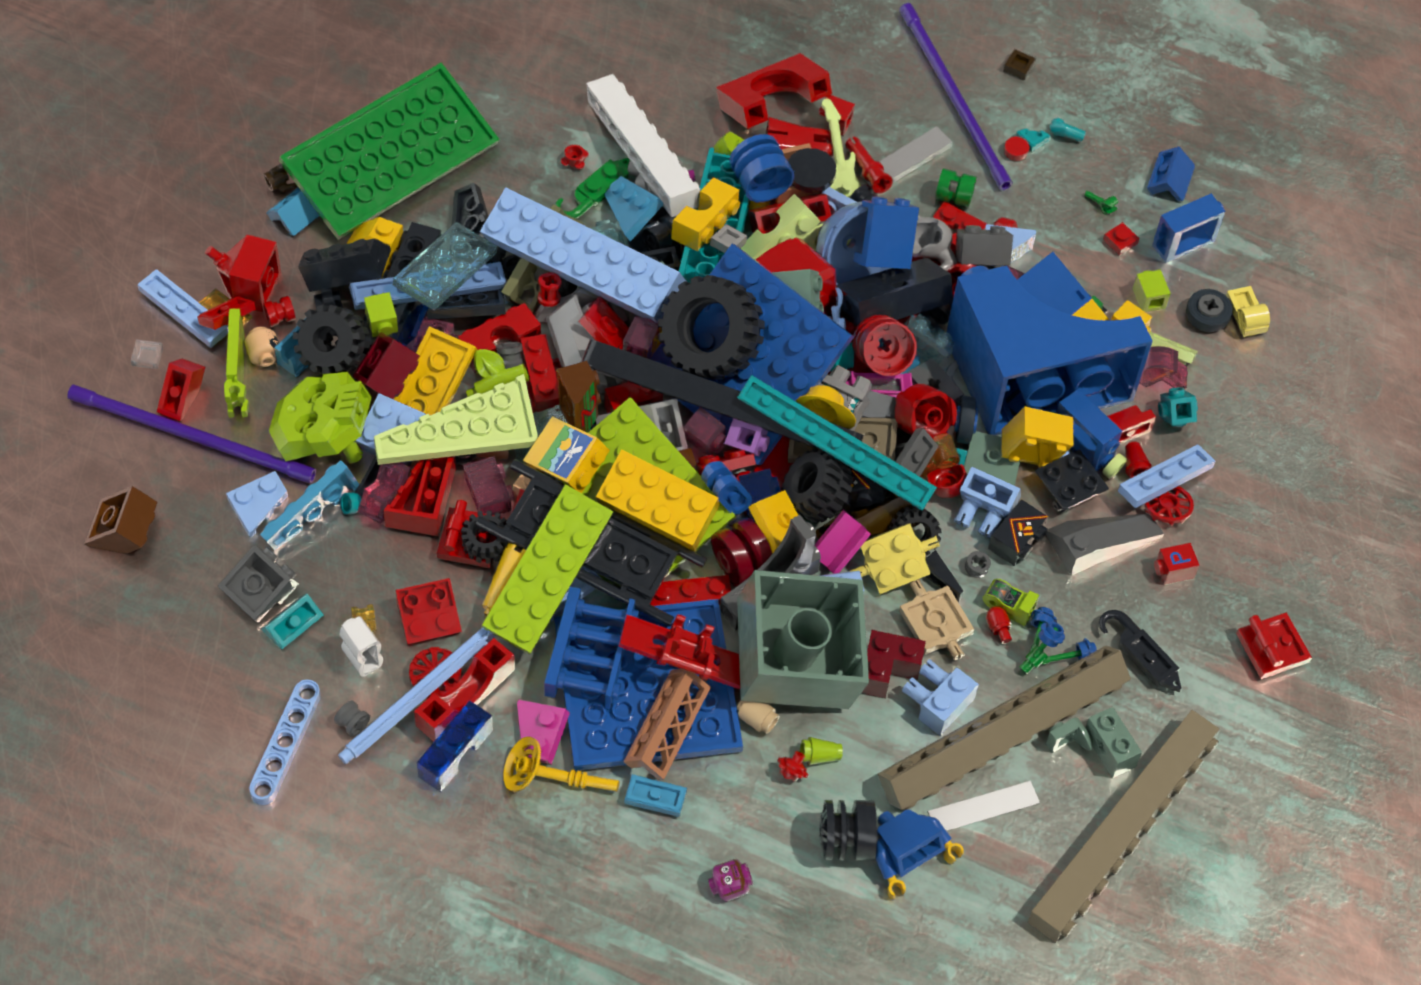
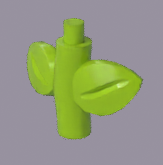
(492, 370)

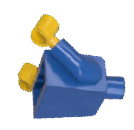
(909, 842)

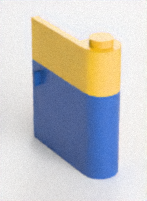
(1059, 289)

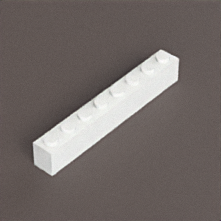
(643, 145)

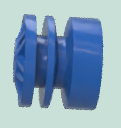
(761, 168)

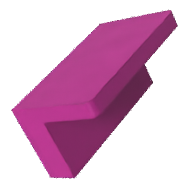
(841, 542)

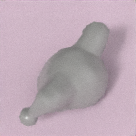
(934, 241)

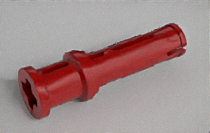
(872, 170)

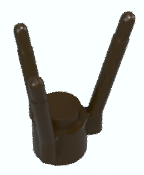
(277, 178)

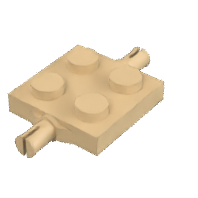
(936, 619)

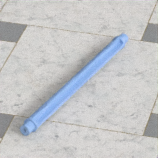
(415, 695)

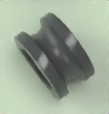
(977, 571)

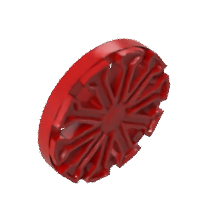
(429, 666)

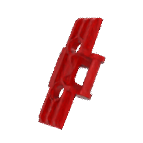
(682, 649)

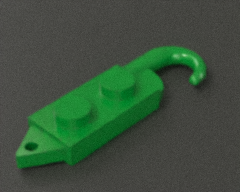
(592, 189)

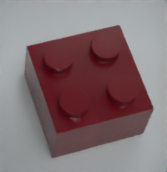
(387, 366)

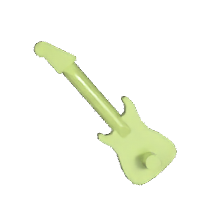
(845, 180)

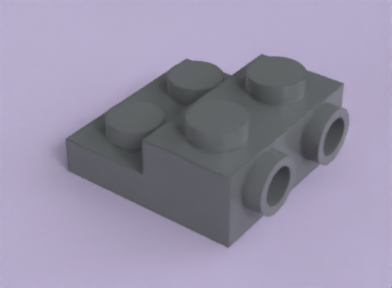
(259, 582)

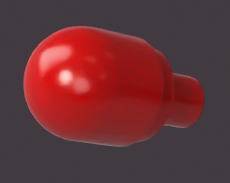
(999, 623)

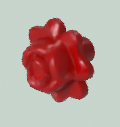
(792, 767)

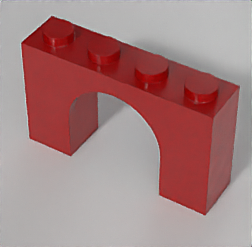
(744, 96)

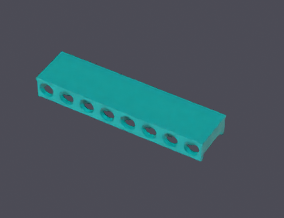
(704, 260)

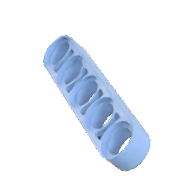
(285, 754)

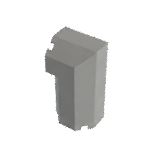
(572, 338)

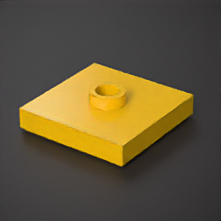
(774, 517)

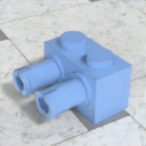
(986, 492)
(947, 702)

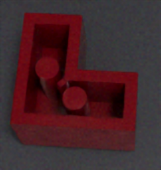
(889, 656)

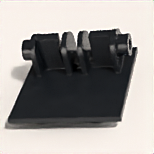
(1071, 480)

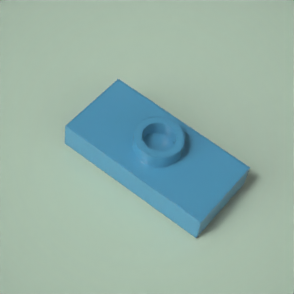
(655, 795)

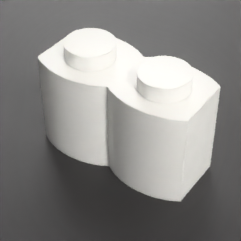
(361, 646)

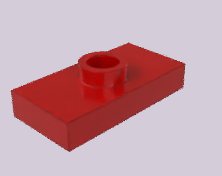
(219, 315)

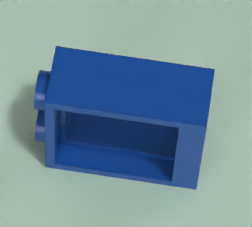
(1188, 228)
(1092, 429)

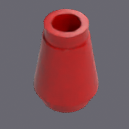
(1136, 459)

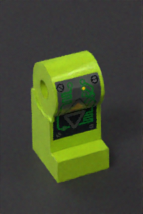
(1014, 601)

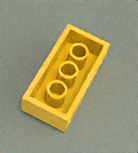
(658, 500)

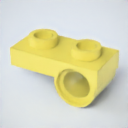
(1249, 314)

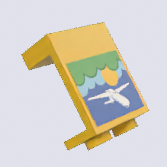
(567, 454)

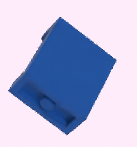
(888, 234)

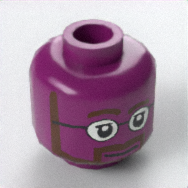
(730, 880)

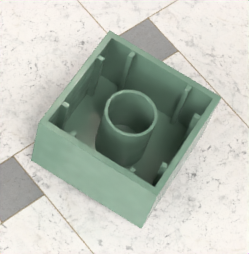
(802, 640)

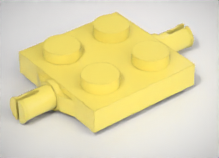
(896, 558)

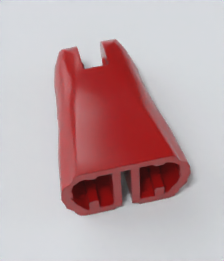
(793, 135)

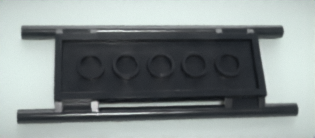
(623, 553)

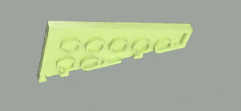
(473, 425)

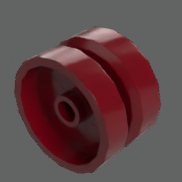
(740, 550)

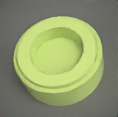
(1114, 466)

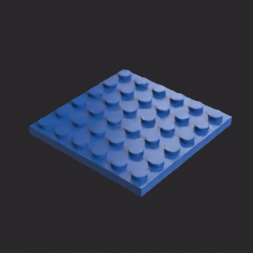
(797, 341)
(605, 735)

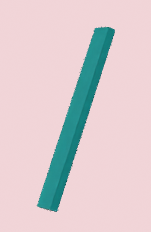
(837, 442)

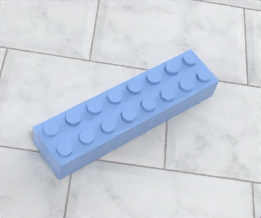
(581, 255)

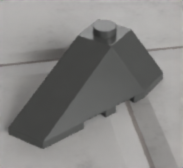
(1095, 540)

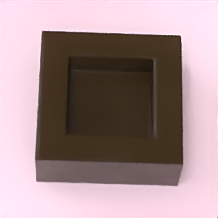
(1019, 64)

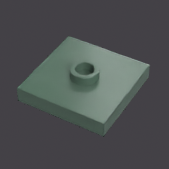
(986, 456)

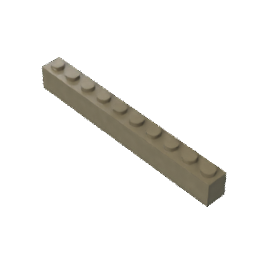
(1003, 727)
(1123, 826)

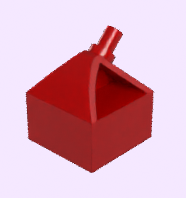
(248, 269)

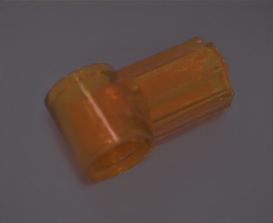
(944, 456)

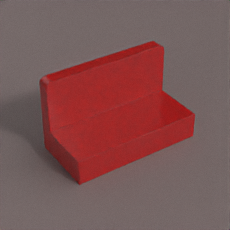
(1133, 422)

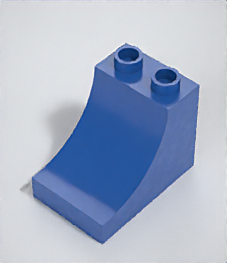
(1017, 341)

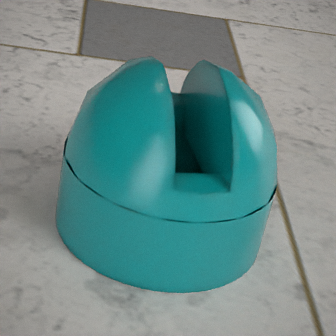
(350, 503)

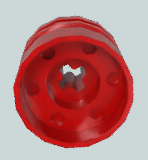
(897, 349)

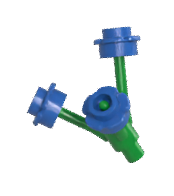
(1051, 635)

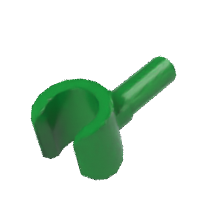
(1106, 205)

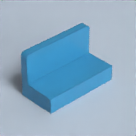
(293, 212)

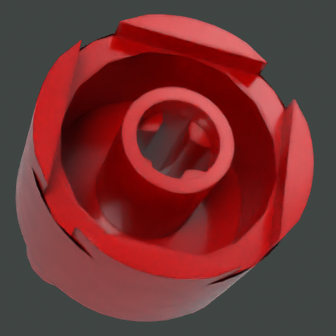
(924, 408)

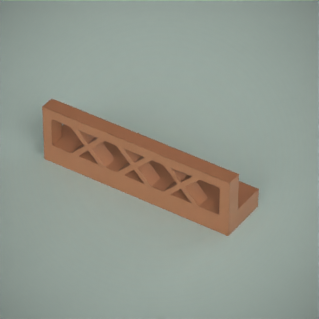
(665, 716)

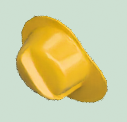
(829, 405)

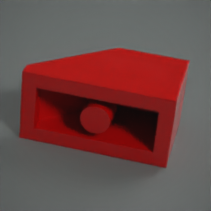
(180, 388)

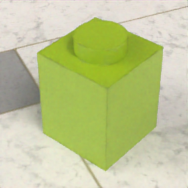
(1151, 290)
(381, 314)

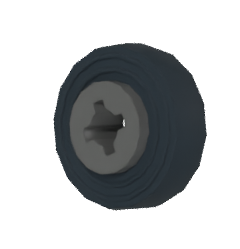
(1218, 311)

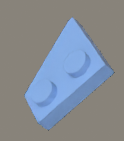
(257, 500)

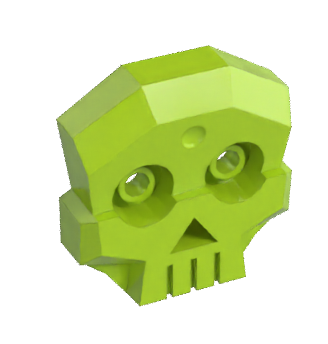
(321, 417)

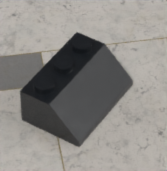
(344, 264)

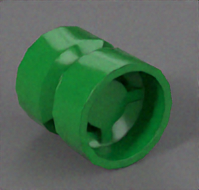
(964, 189)

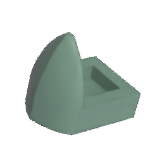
(1062, 734)

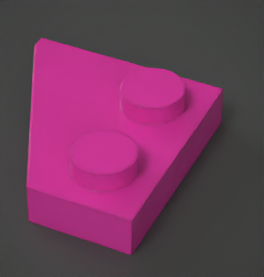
(544, 724)

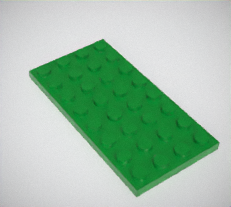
(389, 150)

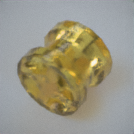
(367, 614)

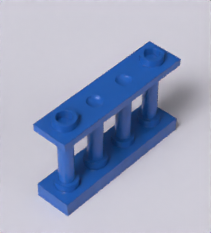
(563, 654)

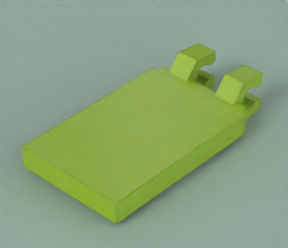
(234, 388)

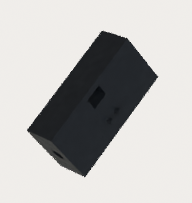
(897, 292)

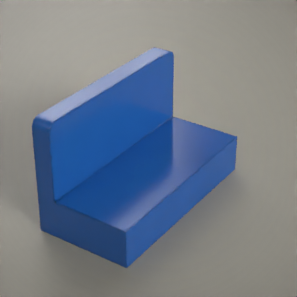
(1172, 173)

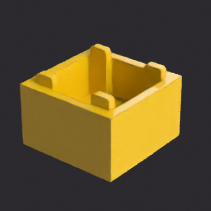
(1037, 437)

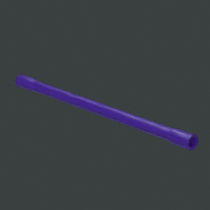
(996, 168)
(91, 398)

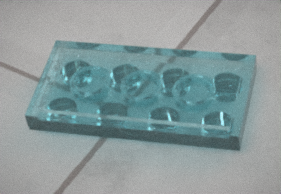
(444, 266)

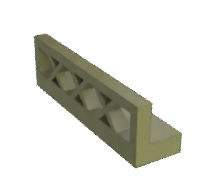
(522, 275)

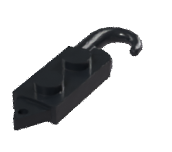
(1144, 651)

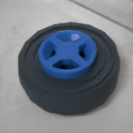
(966, 419)

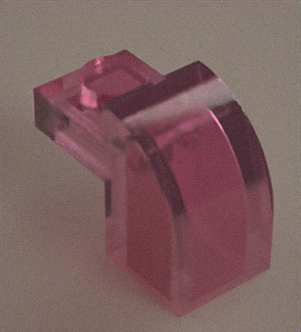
(1164, 366)
(383, 491)

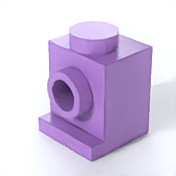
(739, 434)

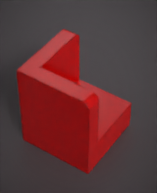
(844, 108)

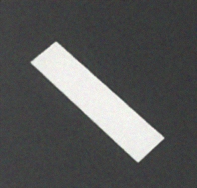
(986, 806)

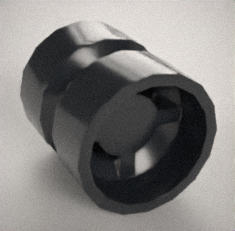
(659, 233)

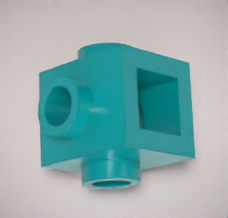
(1178, 407)

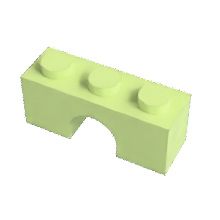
(794, 222)

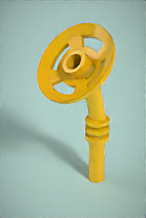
(531, 768)

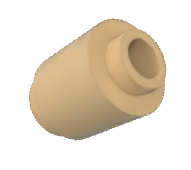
(758, 715)

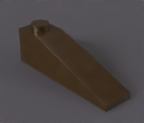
(875, 517)

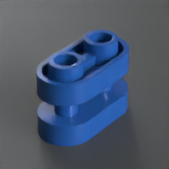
(726, 487)

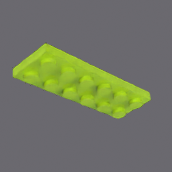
(547, 569)

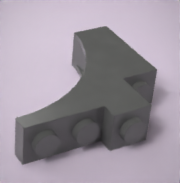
(794, 555)

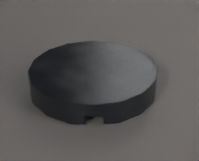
(812, 170)

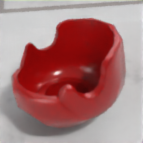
(948, 480)

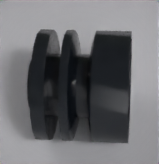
(849, 830)

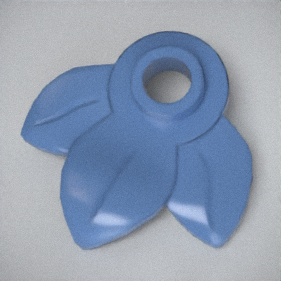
(836, 310)

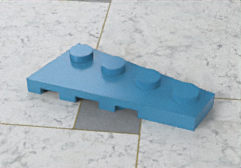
(310, 505)

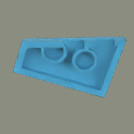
(631, 205)

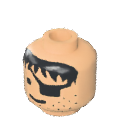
(260, 346)

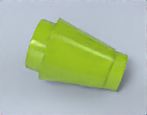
(820, 750)

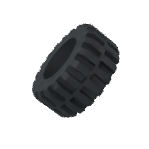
(680, 320)

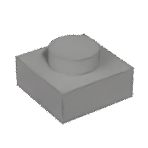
(727, 236)

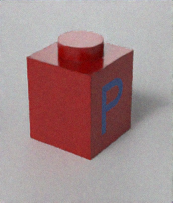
(1176, 563)

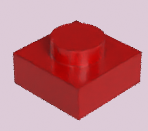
(1121, 239)

